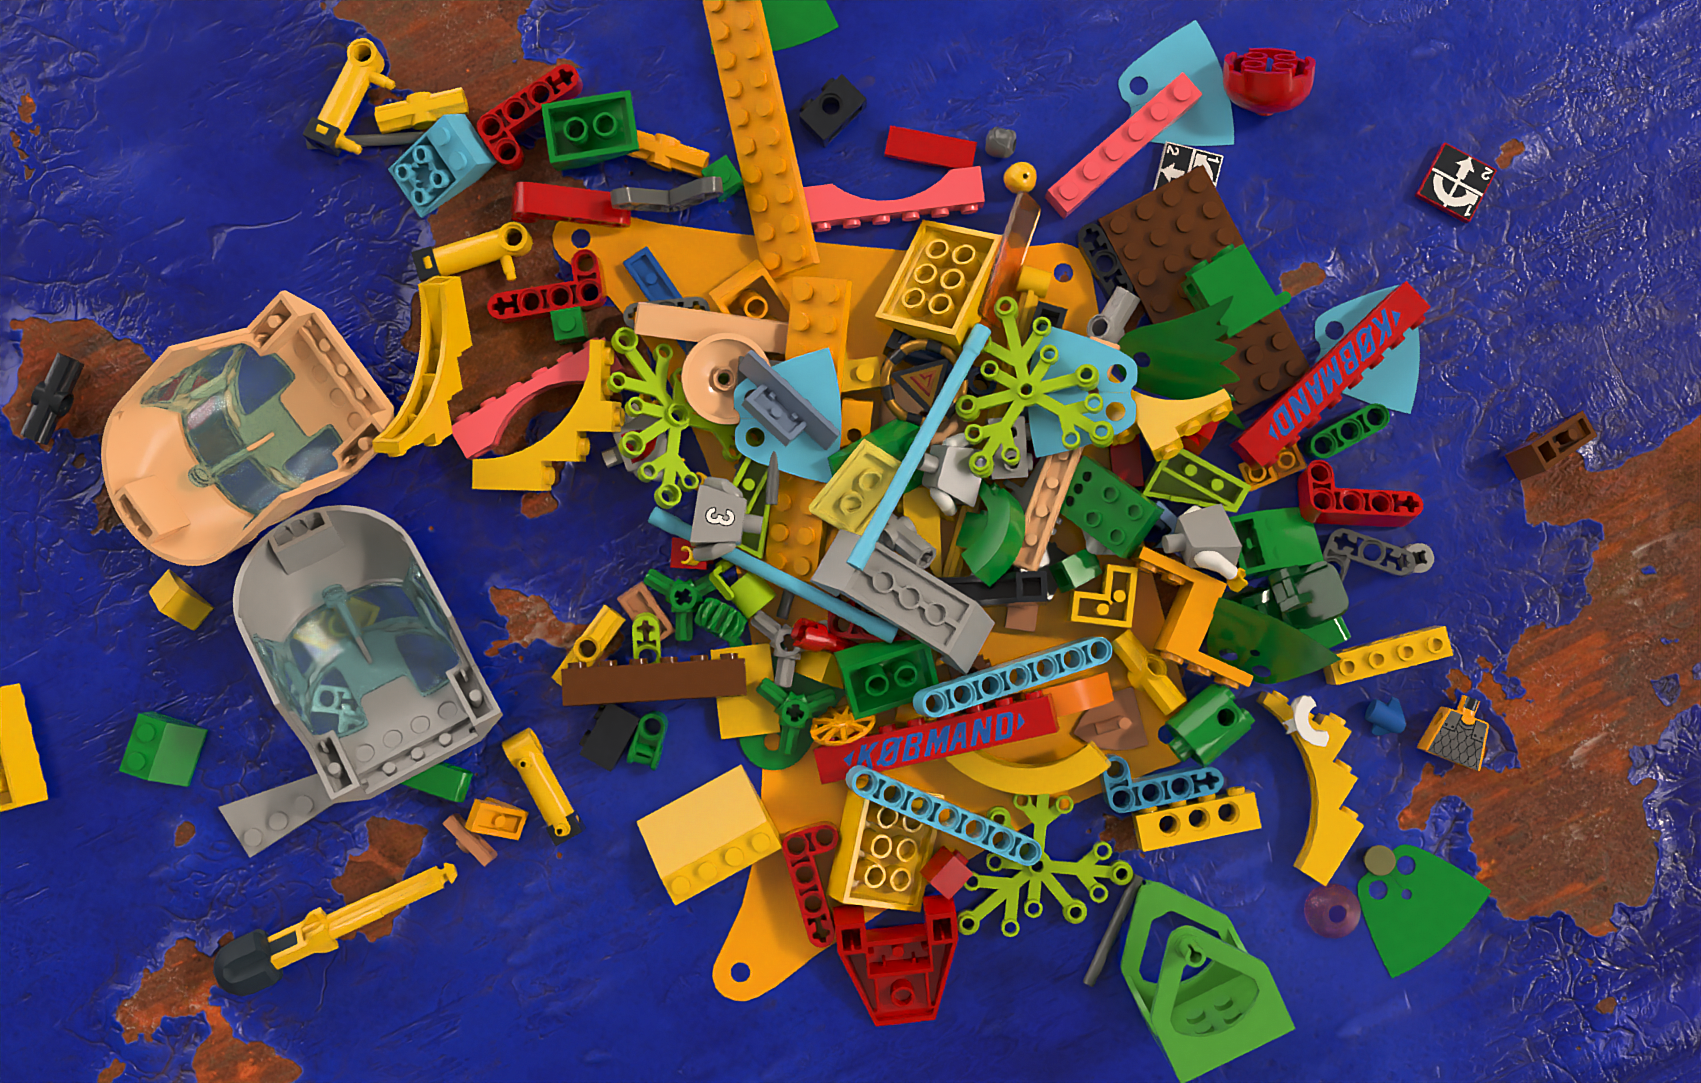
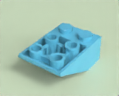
(442, 163)

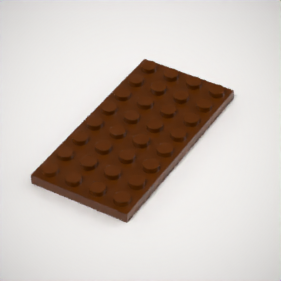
(1167, 236)

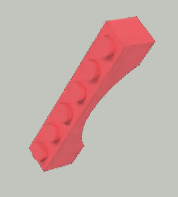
(1122, 145)
(956, 191)
(484, 428)

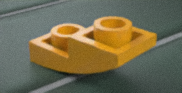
(1288, 463)

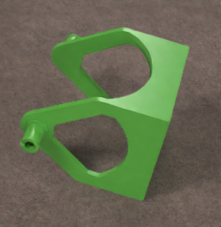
(1219, 1010)

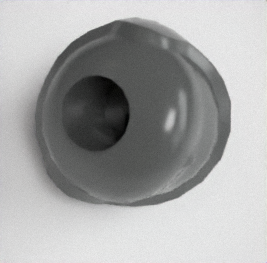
(1000, 142)

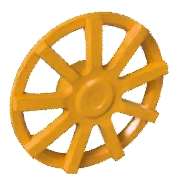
(840, 726)

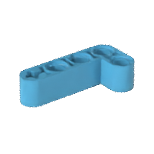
(1162, 784)

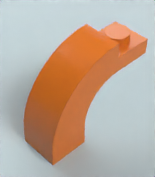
(1076, 694)

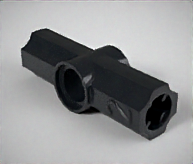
(52, 399)

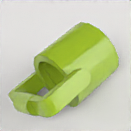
(748, 593)

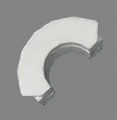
(1301, 707)

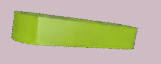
(654, 634)

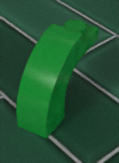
(1002, 537)

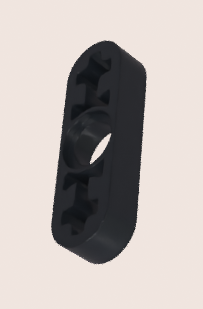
(1087, 248)

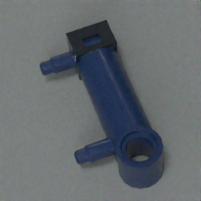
(922, 357)

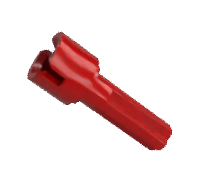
(815, 637)

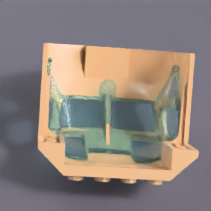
(240, 432)

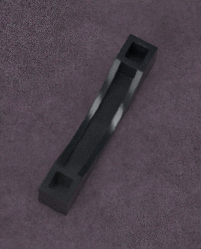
(1009, 590)

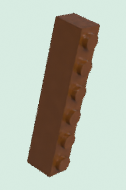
(653, 681)

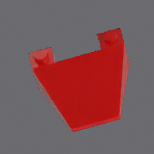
(899, 967)

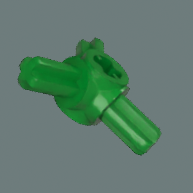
(683, 612)
(783, 700)

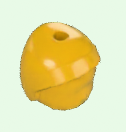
(1020, 177)

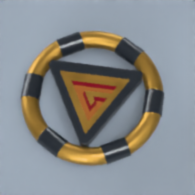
(920, 382)

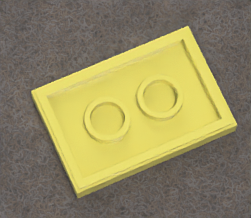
(856, 489)

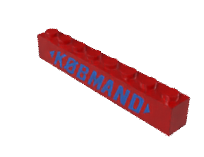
(1330, 376)
(940, 737)

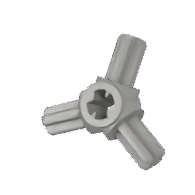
(776, 634)

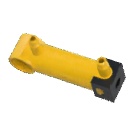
(343, 101)
(473, 253)
(527, 756)

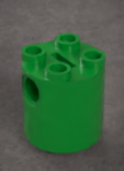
(1200, 733)

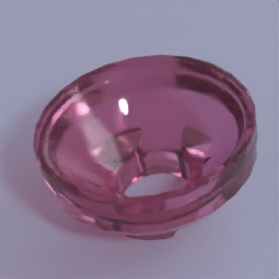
(1318, 907)

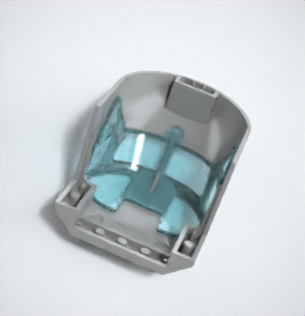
(359, 649)

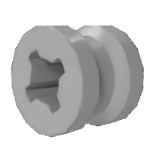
(1426, 556)

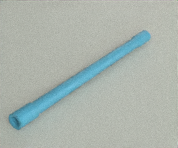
(866, 543)
(872, 624)

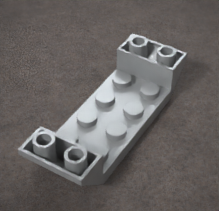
(907, 599)

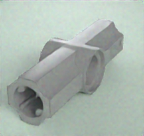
(1113, 316)
(902, 537)

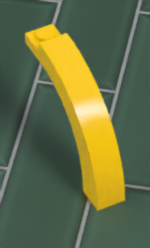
(1032, 778)

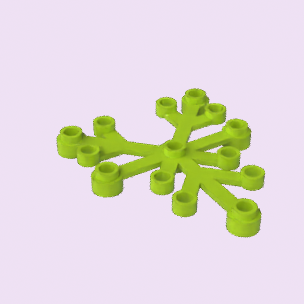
(1018, 358)
(655, 386)
(1009, 888)

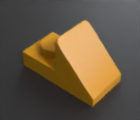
(496, 818)

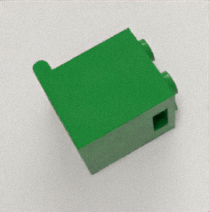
(1234, 274)

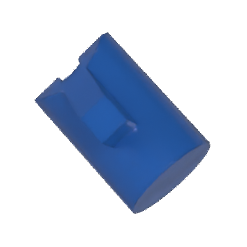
(1385, 717)

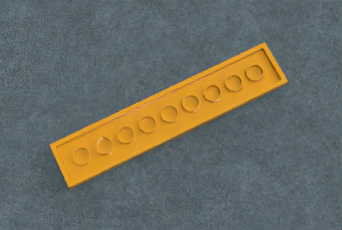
(761, 135)
(815, 322)

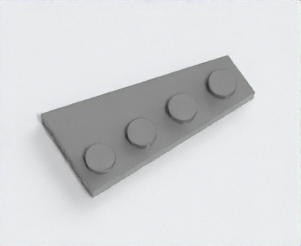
(275, 812)

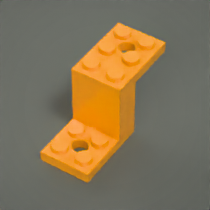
(1189, 618)

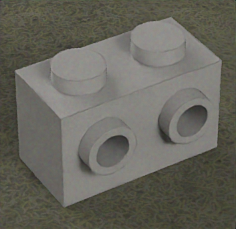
(1021, 433)

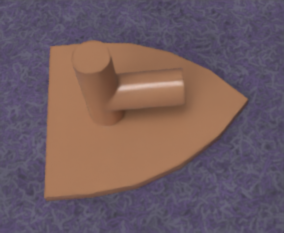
(1114, 724)

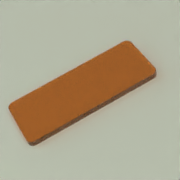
(1009, 256)

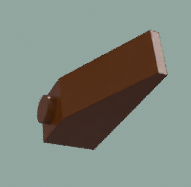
(1550, 446)

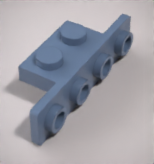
(782, 407)

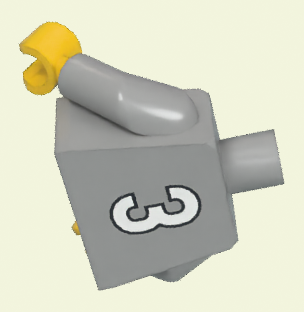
(718, 520)

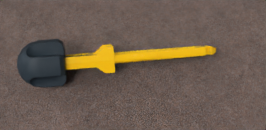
(259, 959)

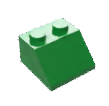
(163, 749)

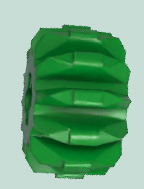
(720, 620)

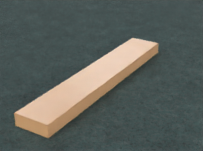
(698, 324)

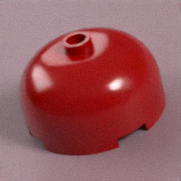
(1265, 91)

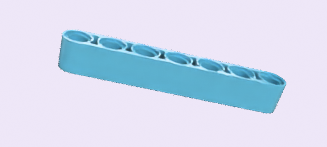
(999, 676)
(957, 820)

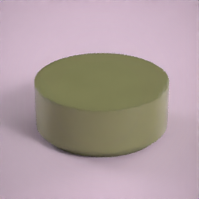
(1379, 860)

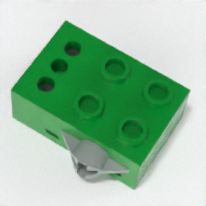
(1108, 510)

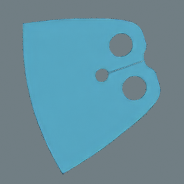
(1188, 52)
(1073, 352)
(1393, 379)
(815, 380)

